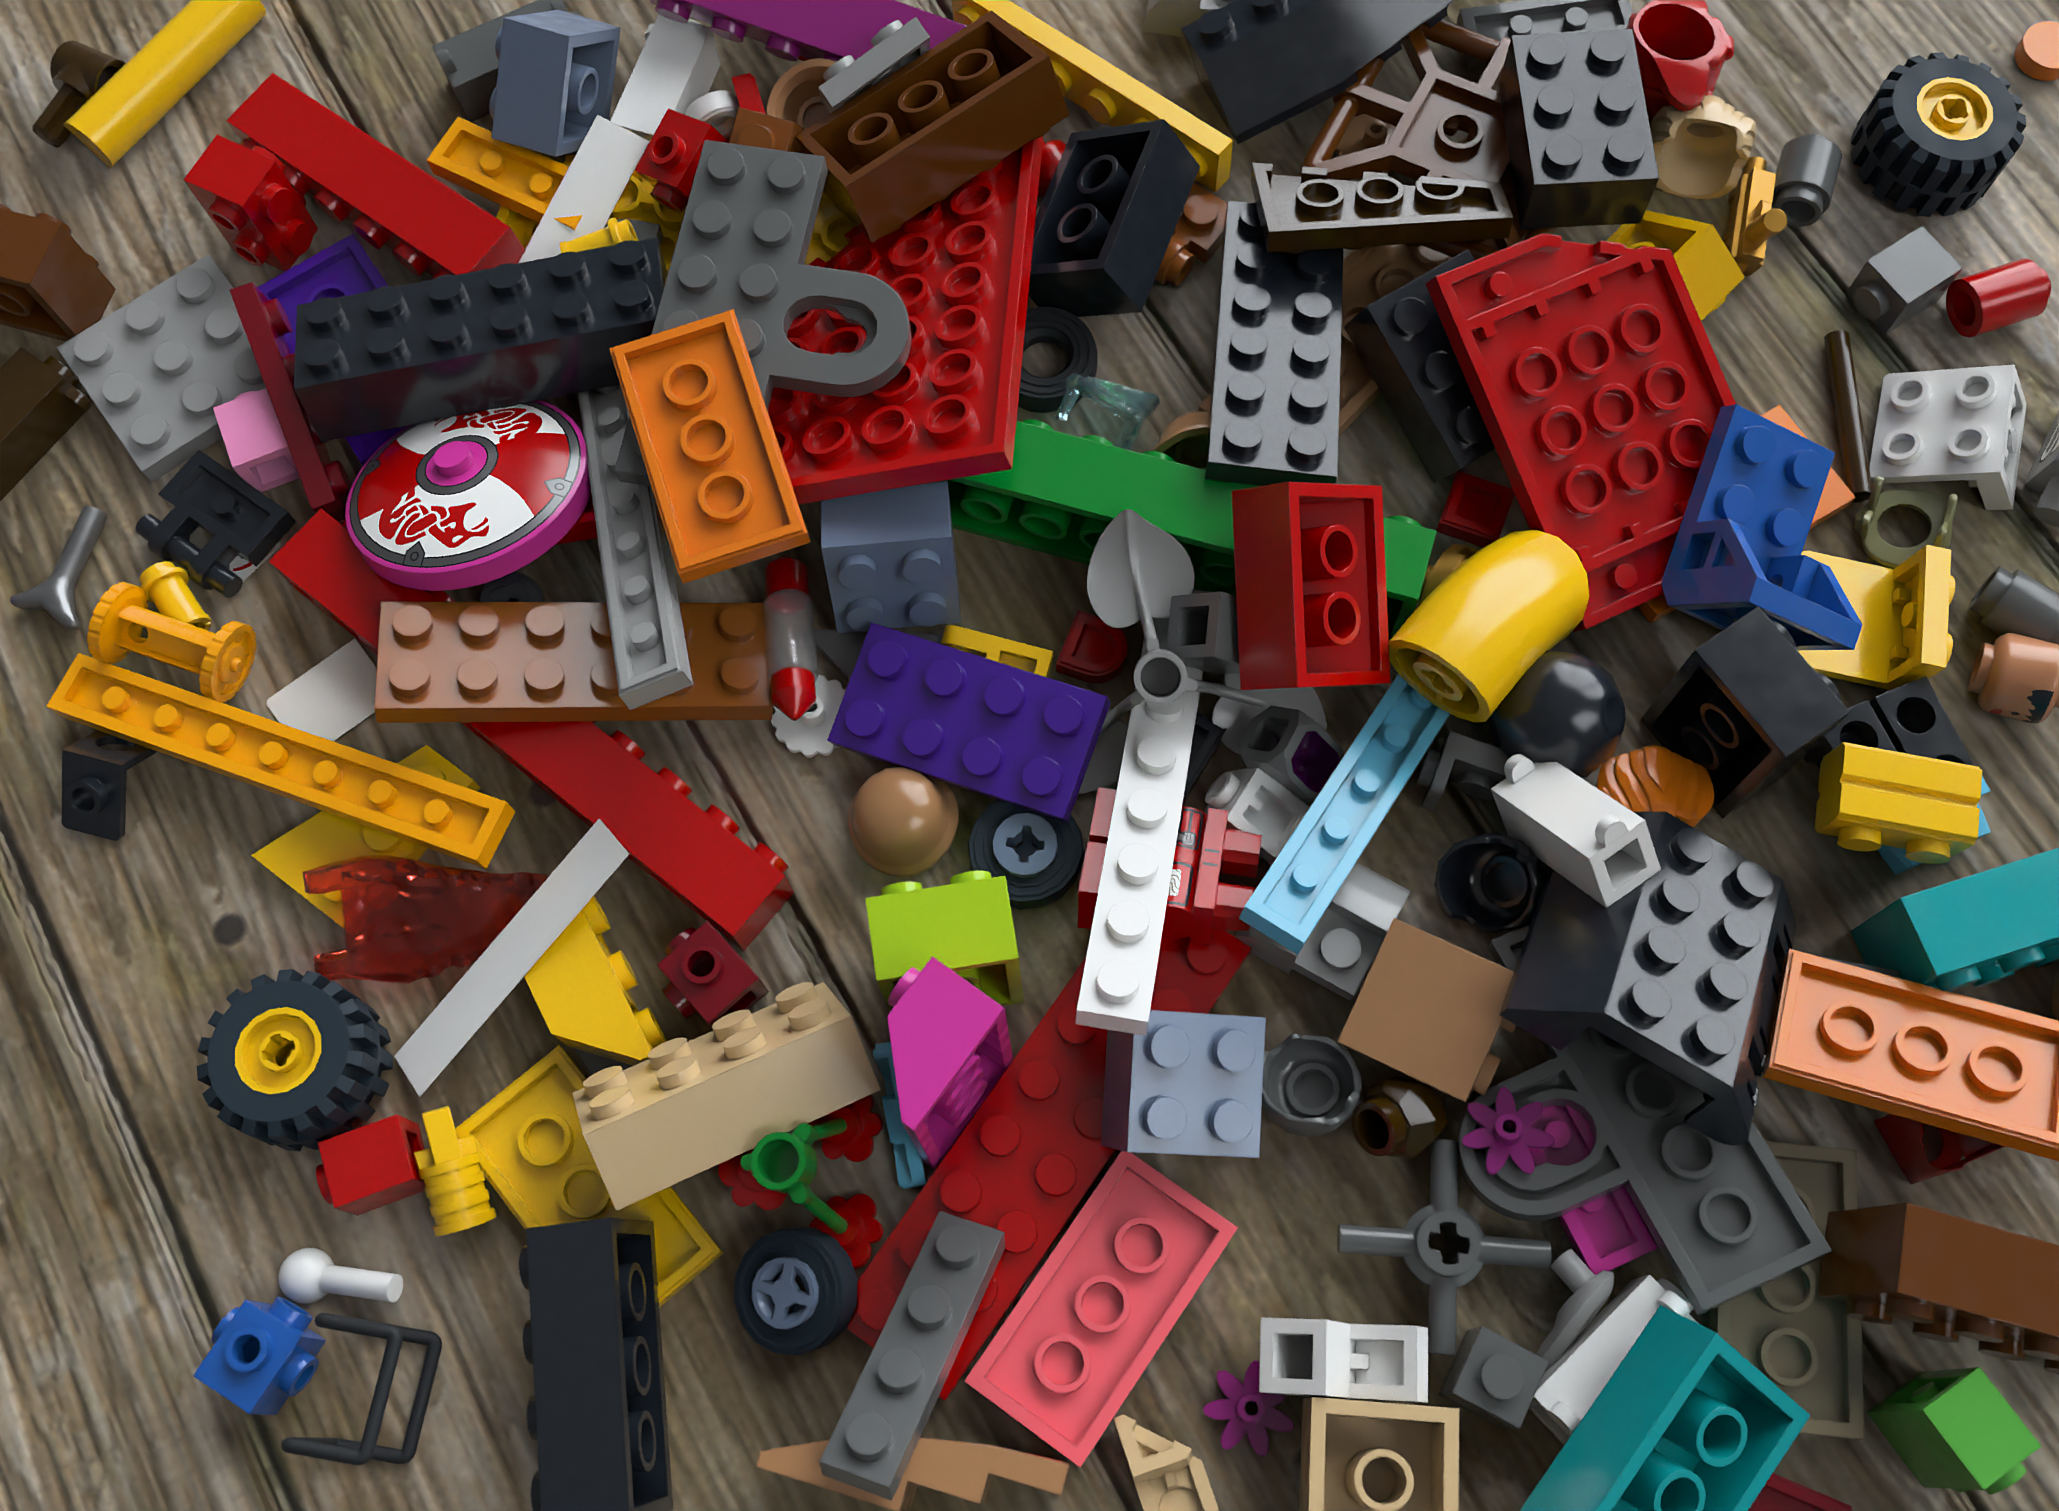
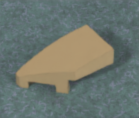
(1164, 1471)

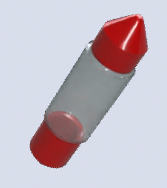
(790, 637)

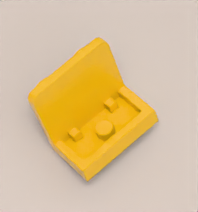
(1901, 619)

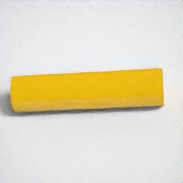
(161, 74)

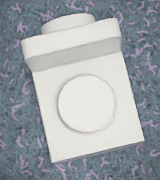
(1258, 807)

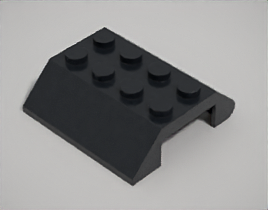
(1667, 970)

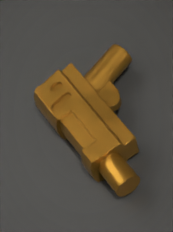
(1751, 216)

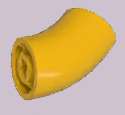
(1491, 622)

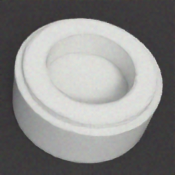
(717, 109)

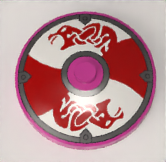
(469, 496)

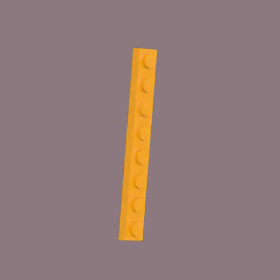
(284, 760)

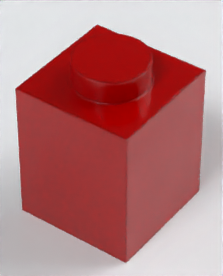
(371, 1165)

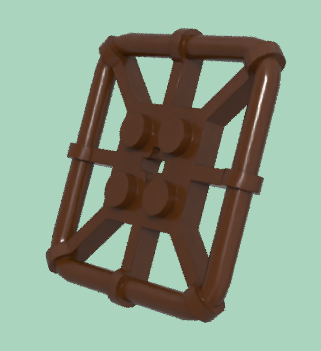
(1437, 108)

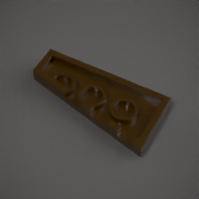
(1375, 211)

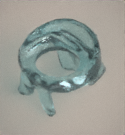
(1123, 402)

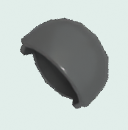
(1310, 1085)

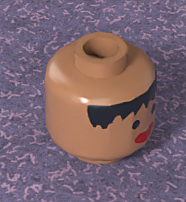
(2017, 678)

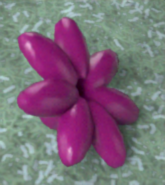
(1503, 1143)
(1234, 1410)

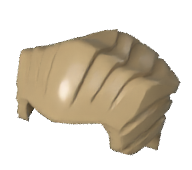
(1701, 148)

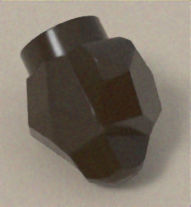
(1398, 1118)

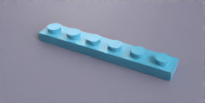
(1344, 817)

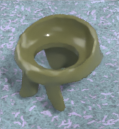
(1934, 506)

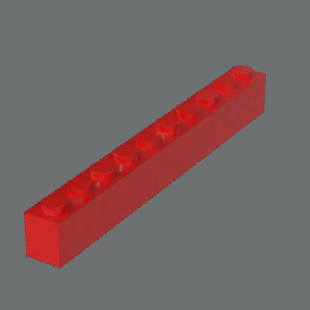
(572, 761)

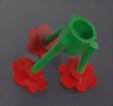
(788, 1165)

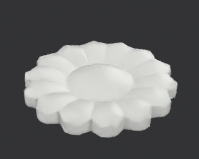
(812, 730)

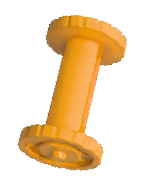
(218, 658)

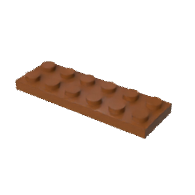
(557, 664)

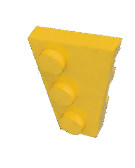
(333, 838)

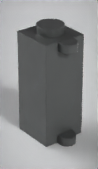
(472, 63)

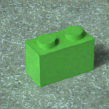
(1956, 1431)

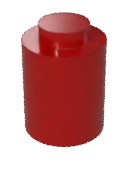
(1997, 297)

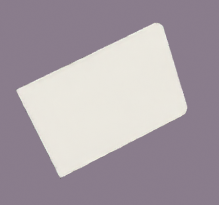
(330, 695)

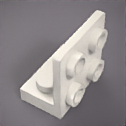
(1952, 429)

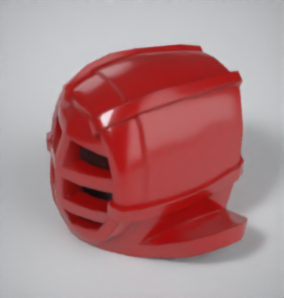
(1678, 52)

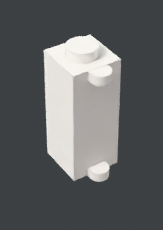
(670, 73)
(1575, 828)
(1591, 1360)

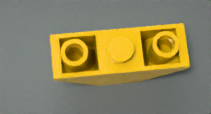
(587, 993)

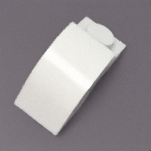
(1343, 1360)

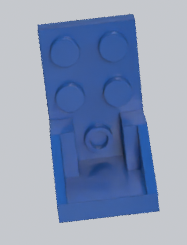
(1748, 535)

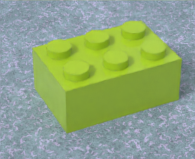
(957, 923)

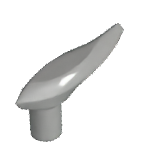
(1579, 1310)

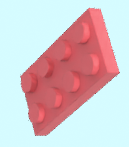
(1101, 1306)

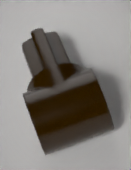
(77, 75)

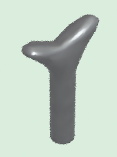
(58, 591)

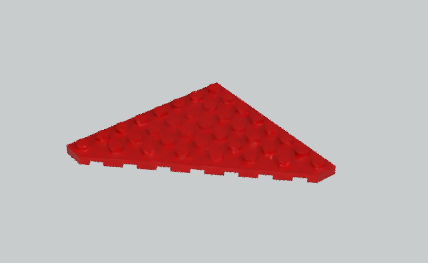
(957, 396)

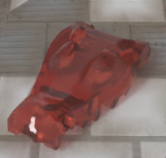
(414, 916)

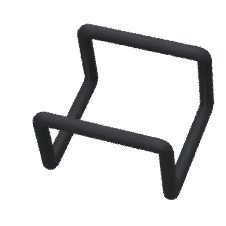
(361, 1452)

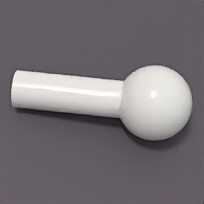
(311, 1274)

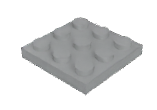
(166, 365)

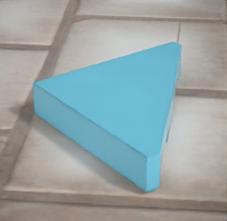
(908, 1160)

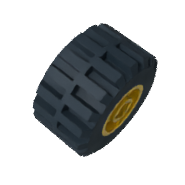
(1937, 134)
(294, 1060)

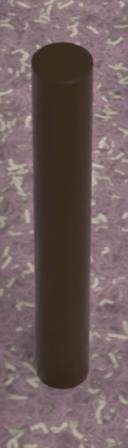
(1848, 414)

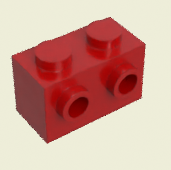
(252, 203)

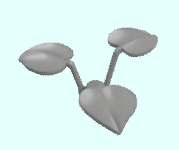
(1132, 580)

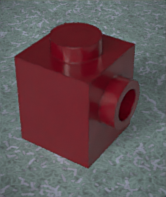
(708, 975)

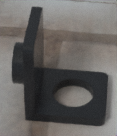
(97, 784)

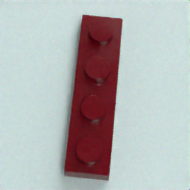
(265, 328)

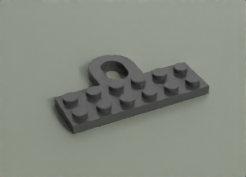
(747, 253)
(1712, 1207)

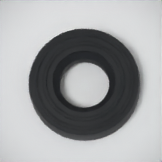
(1076, 340)

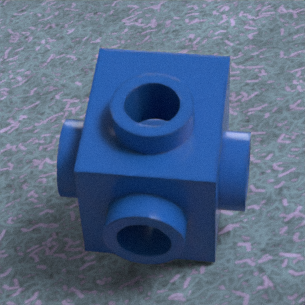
(261, 1355)

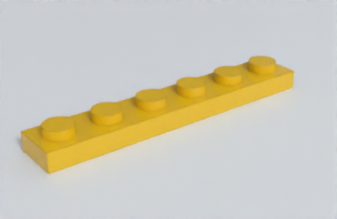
(1109, 92)

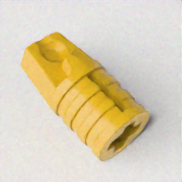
(452, 1176)

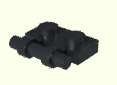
(226, 508)

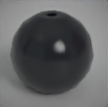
(1561, 713)

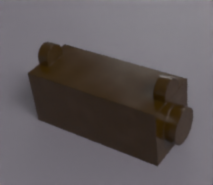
(35, 412)

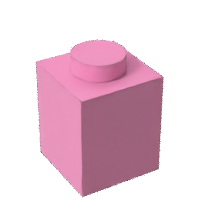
(256, 441)

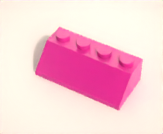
(946, 1054)

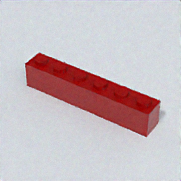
(372, 185)

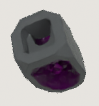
(1291, 750)

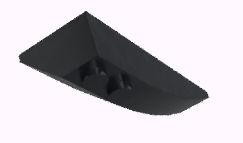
(1289, 55)

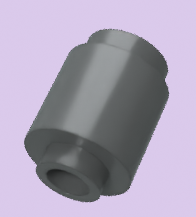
(1806, 178)
(2017, 606)

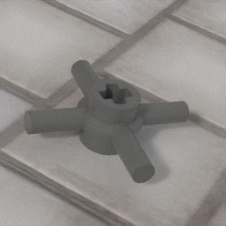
(1426, 1263)

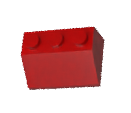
(1310, 585)

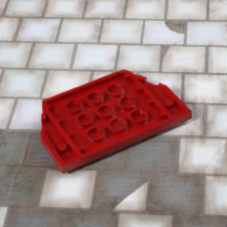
(1590, 397)

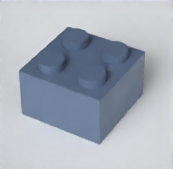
(552, 79)
(891, 558)
(1185, 1086)

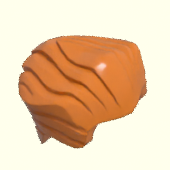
(1658, 782)

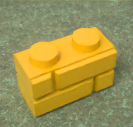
(1898, 802)

